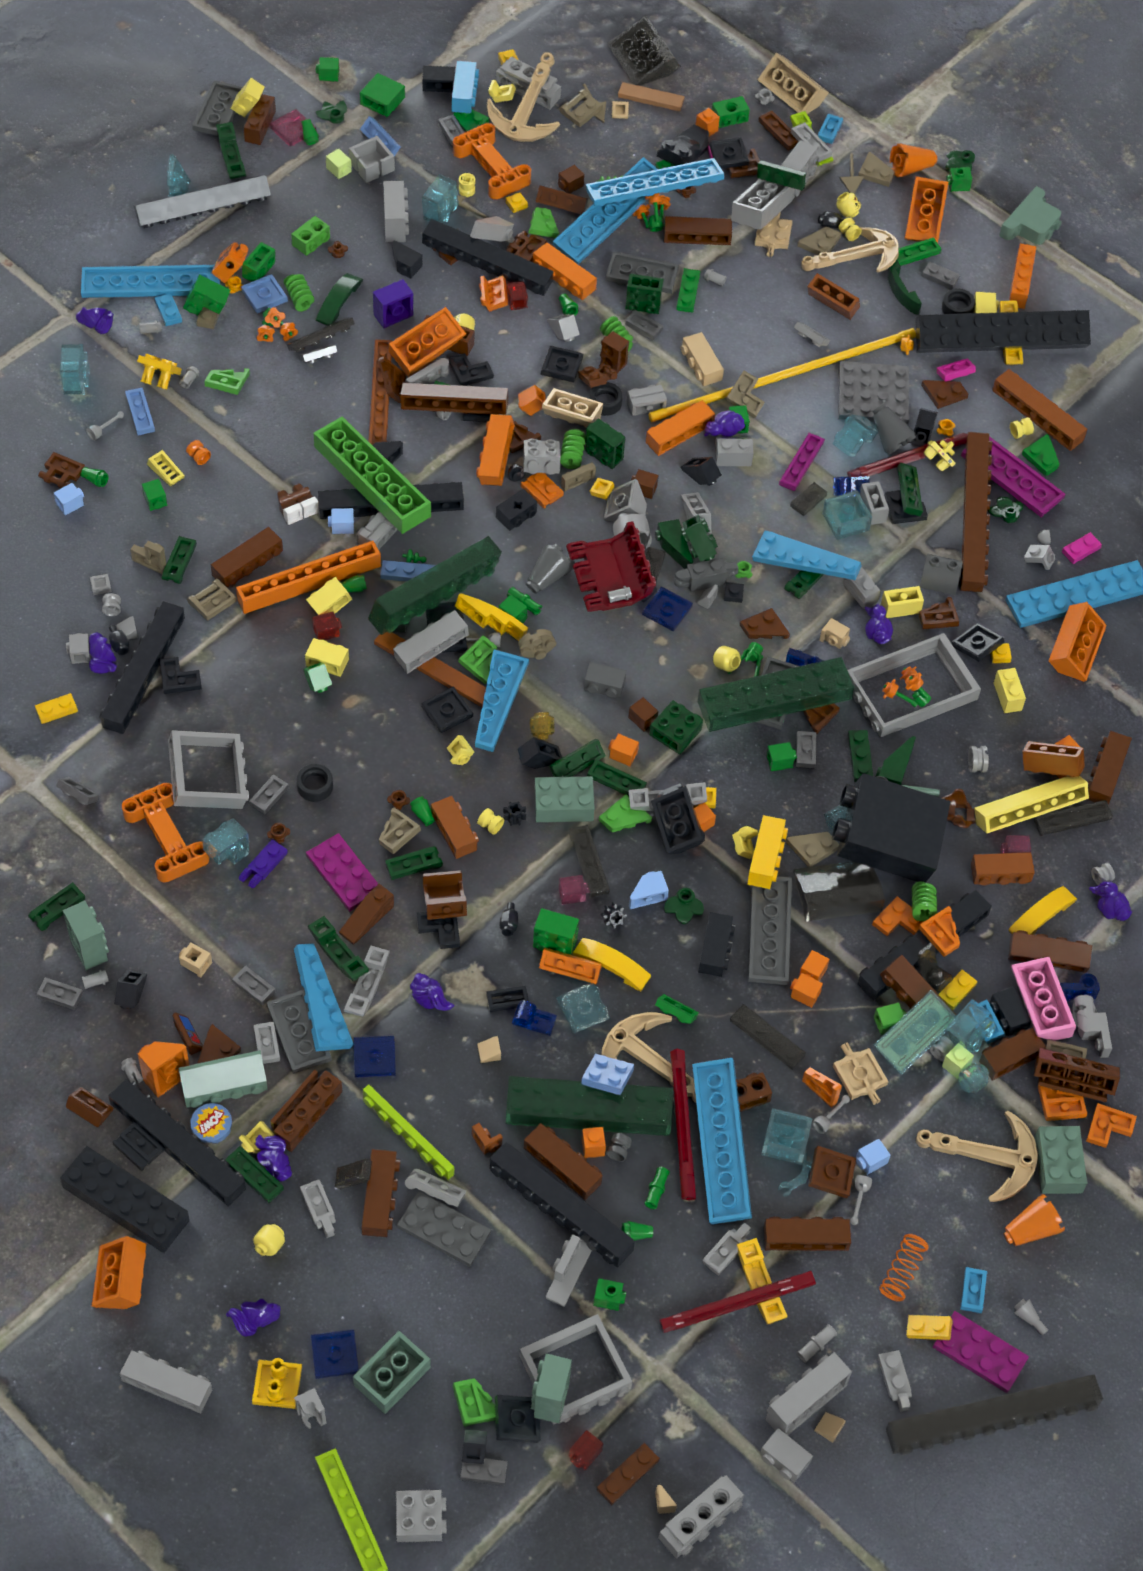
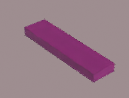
(801, 462)

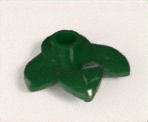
(332, 112)
(958, 160)
(1006, 509)
(684, 908)

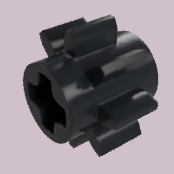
(514, 813)
(610, 911)

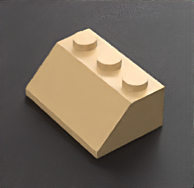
(572, 407)

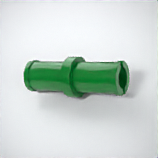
(531, 605)
(657, 1187)

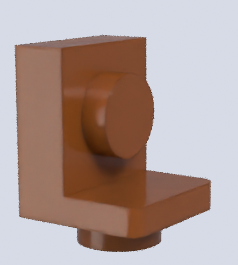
(484, 1140)

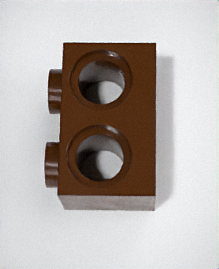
(614, 351)
(751, 1097)

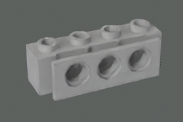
(521, 78)
(681, 1543)

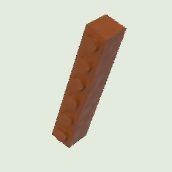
(1039, 409)

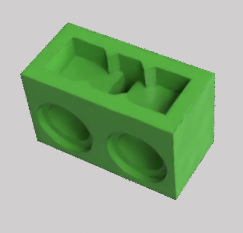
(310, 235)

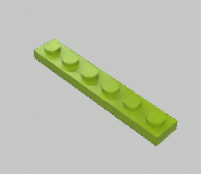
(411, 1135)
(350, 1512)

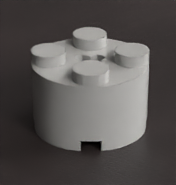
(639, 521)

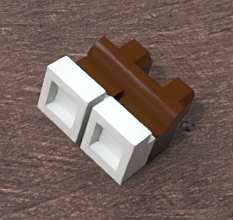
(297, 504)

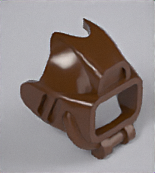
(959, 800)

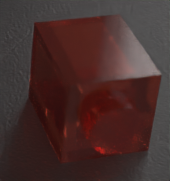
(517, 295)
(326, 626)
(585, 1450)

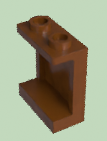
(444, 895)

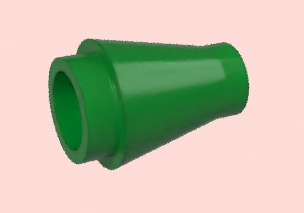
(310, 135)
(568, 305)
(95, 476)
(355, 584)
(422, 810)
(637, 1231)

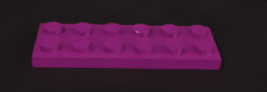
(1022, 480)

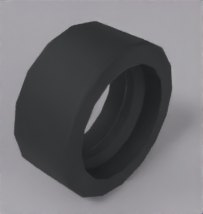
(960, 295)
(611, 389)
(312, 770)

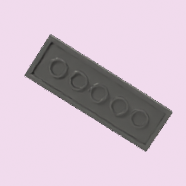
(770, 933)

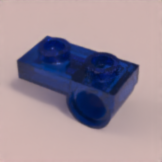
(848, 484)
(800, 659)
(1073, 990)
(533, 1019)

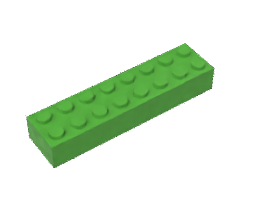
(372, 475)

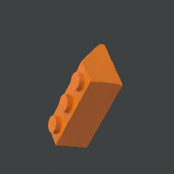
(161, 1065)
(119, 1274)

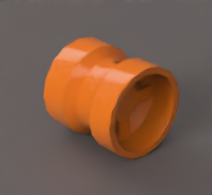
(197, 450)

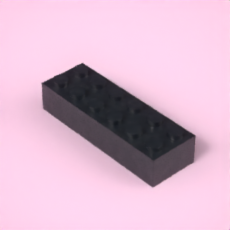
(125, 1199)

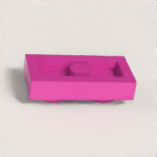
(956, 369)
(1081, 548)

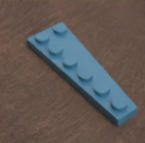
(793, 554)
(501, 689)
(328, 1024)

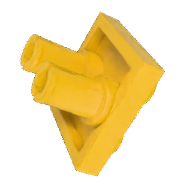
(153, 363)
(277, 1383)

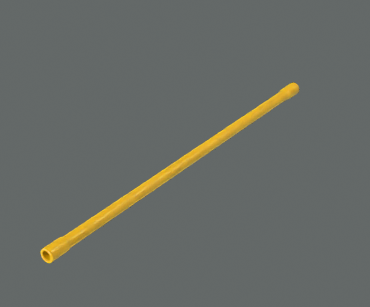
(665, 412)

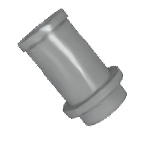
(715, 277)
(151, 327)
(191, 374)
(620, 594)
(95, 979)
(131, 1070)

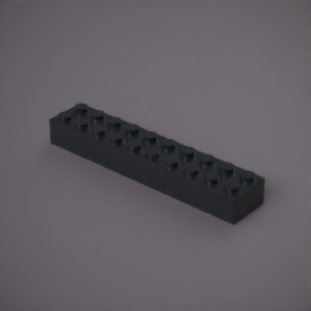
(1002, 331)

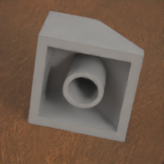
(734, 450)

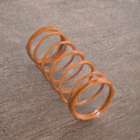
(892, 1296)

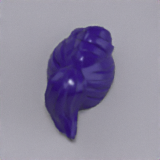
(96, 318)
(725, 424)
(878, 627)
(101, 654)
(1112, 902)
(429, 993)
(273, 1156)
(253, 1316)

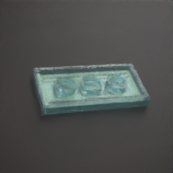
(915, 1032)

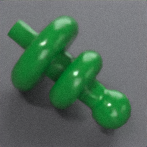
(409, 556)

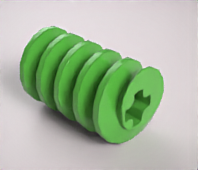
(299, 292)
(616, 326)
(572, 449)
(923, 901)

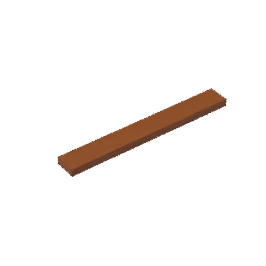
(379, 397)
(439, 671)

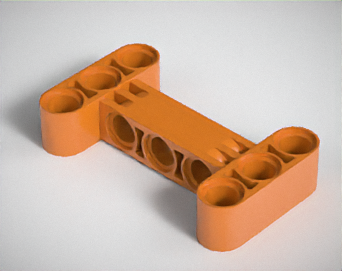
(504, 178)
(165, 832)

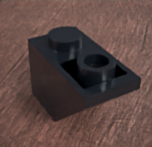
(924, 426)

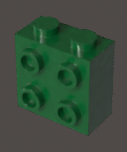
(644, 294)
(605, 443)
(702, 544)
(676, 727)

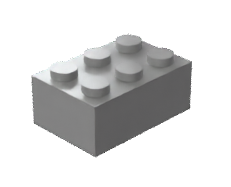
(802, 159)
(394, 211)

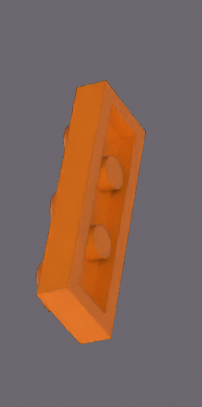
(570, 965)

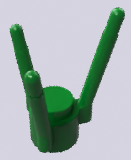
(752, 654)

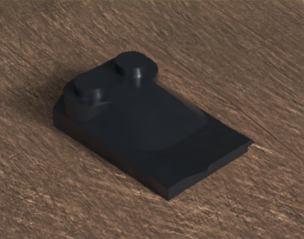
(685, 146)
(677, 819)

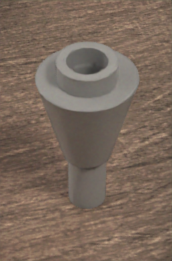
(1026, 1311)

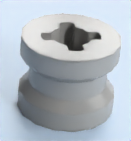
(111, 604)
(1103, 874)
(941, 1048)

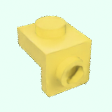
(501, 93)
(460, 750)
(743, 841)
(248, 1141)

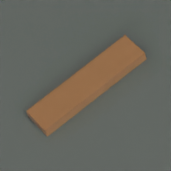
(651, 96)

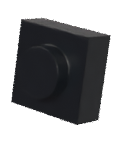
(734, 592)

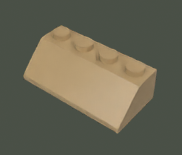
(792, 85)

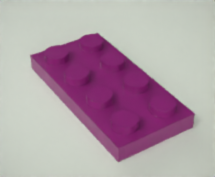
(342, 871)
(982, 1353)

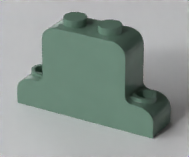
(1032, 219)

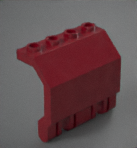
(610, 566)

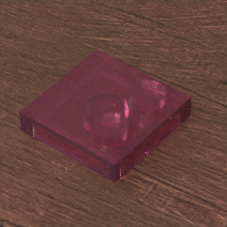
(289, 127)

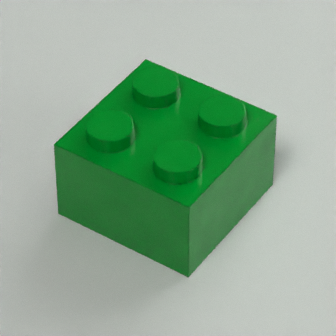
(555, 932)

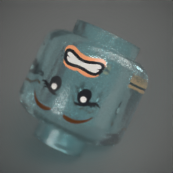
(973, 1078)

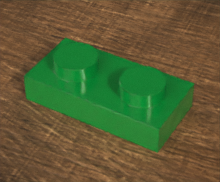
(671, 1006)

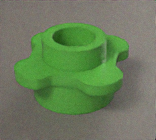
(744, 565)

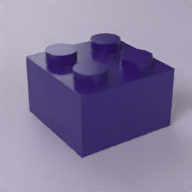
(393, 303)

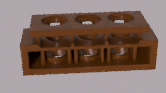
(1076, 1075)
(305, 1107)

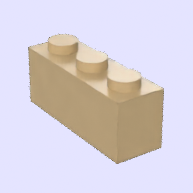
(702, 359)

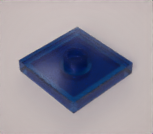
(667, 609)
(374, 1056)
(334, 1354)

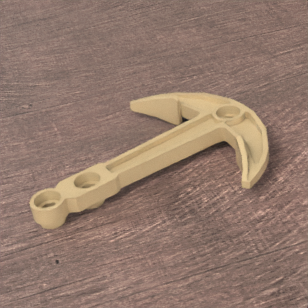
(519, 121)
(884, 244)
(634, 1046)
(993, 1154)

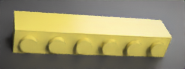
(1031, 803)

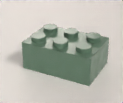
(564, 799)
(86, 935)
(1060, 1159)
(392, 1372)
(551, 1388)

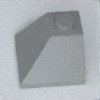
(625, 499)

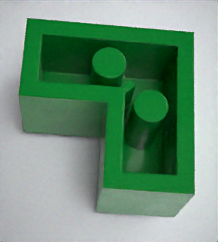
(206, 294)

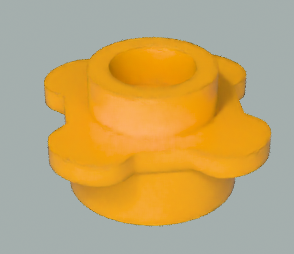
(234, 284)
(907, 344)
(945, 427)

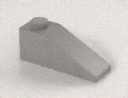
(492, 229)
(695, 505)

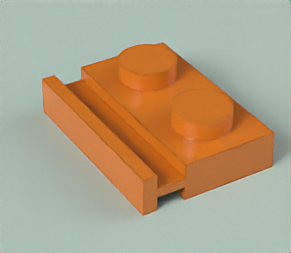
(542, 489)

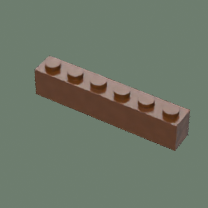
(454, 398)

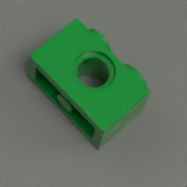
(731, 111)

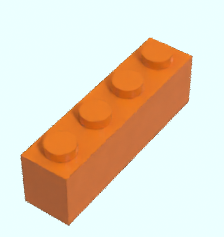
(566, 271)
(1022, 274)
(679, 427)
(495, 450)

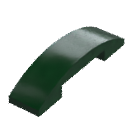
(230, 150)
(337, 297)
(908, 299)
(337, 950)

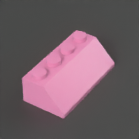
(1044, 999)

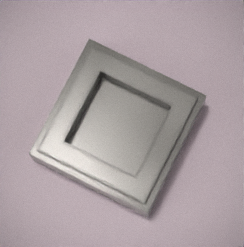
(100, 584)

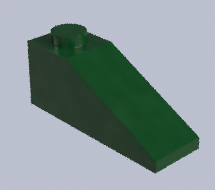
(673, 542)
(896, 764)

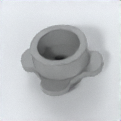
(764, 96)

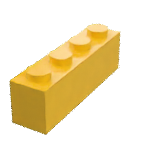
(766, 852)

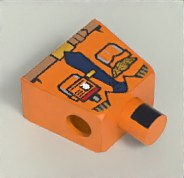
(235, 256)

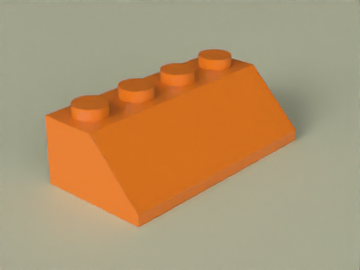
(1077, 641)

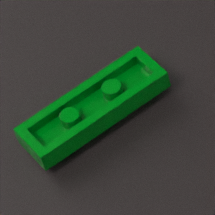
(918, 251)
(688, 290)

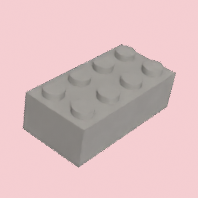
(761, 203)
(808, 1394)

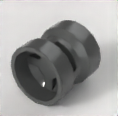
(619, 1147)

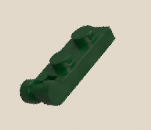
(179, 559)
(804, 581)
(413, 863)
(55, 905)

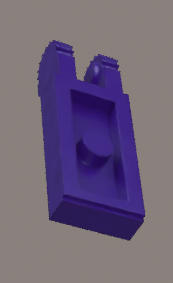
(264, 863)

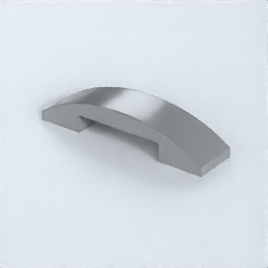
(641, 798)
(367, 984)

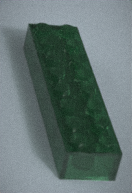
(434, 585)
(775, 694)
(582, 1107)

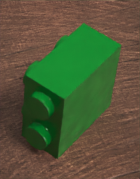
(382, 95)

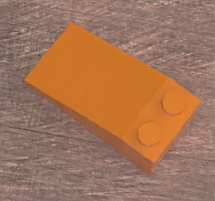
(926, 209)
(426, 342)

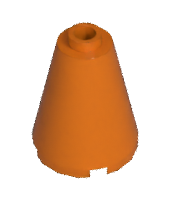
(911, 159)
(1034, 1223)

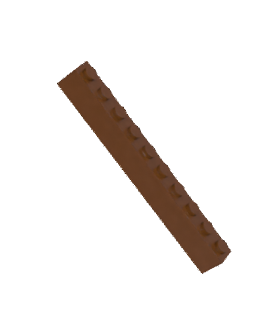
(975, 512)

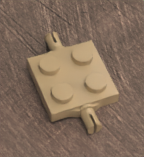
(774, 235)
(860, 1073)

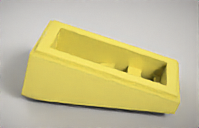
(161, 456)

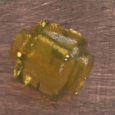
(542, 725)

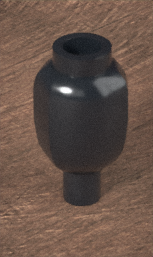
(830, 219)
(118, 640)
(509, 920)

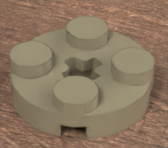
(537, 644)

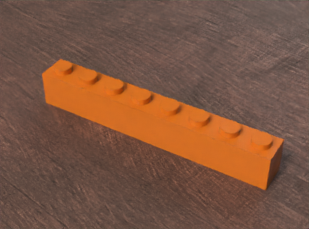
(308, 577)

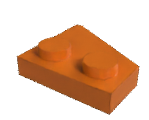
(823, 1086)

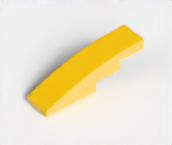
(485, 613)

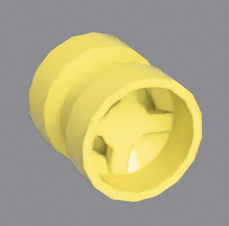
(466, 184)
(849, 228)
(1020, 428)
(490, 821)

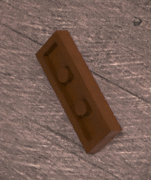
(778, 129)
(561, 199)
(628, 1474)

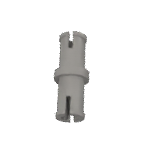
(816, 1343)

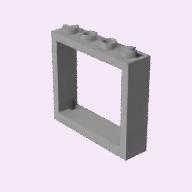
(206, 799)
(565, 1337)

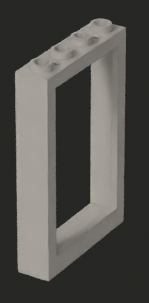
(950, 659)

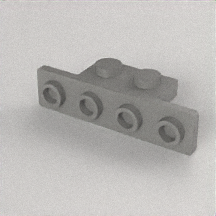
(568, 1270)

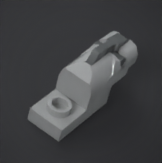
(1092, 1024)

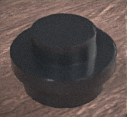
(516, 473)

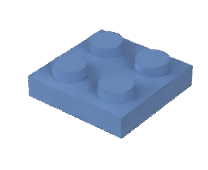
(264, 293)
(607, 1074)

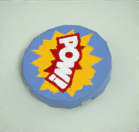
(211, 1123)

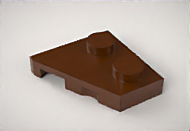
(821, 716)
(217, 1046)

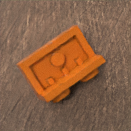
(493, 293)

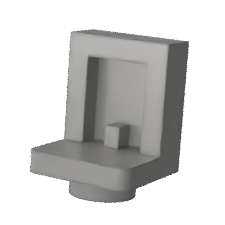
(1040, 554)

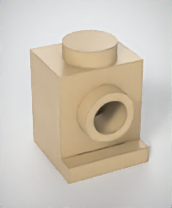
(835, 634)
(192, 953)

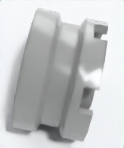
(978, 759)

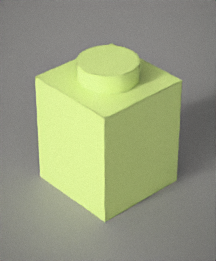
(338, 163)
(957, 1060)

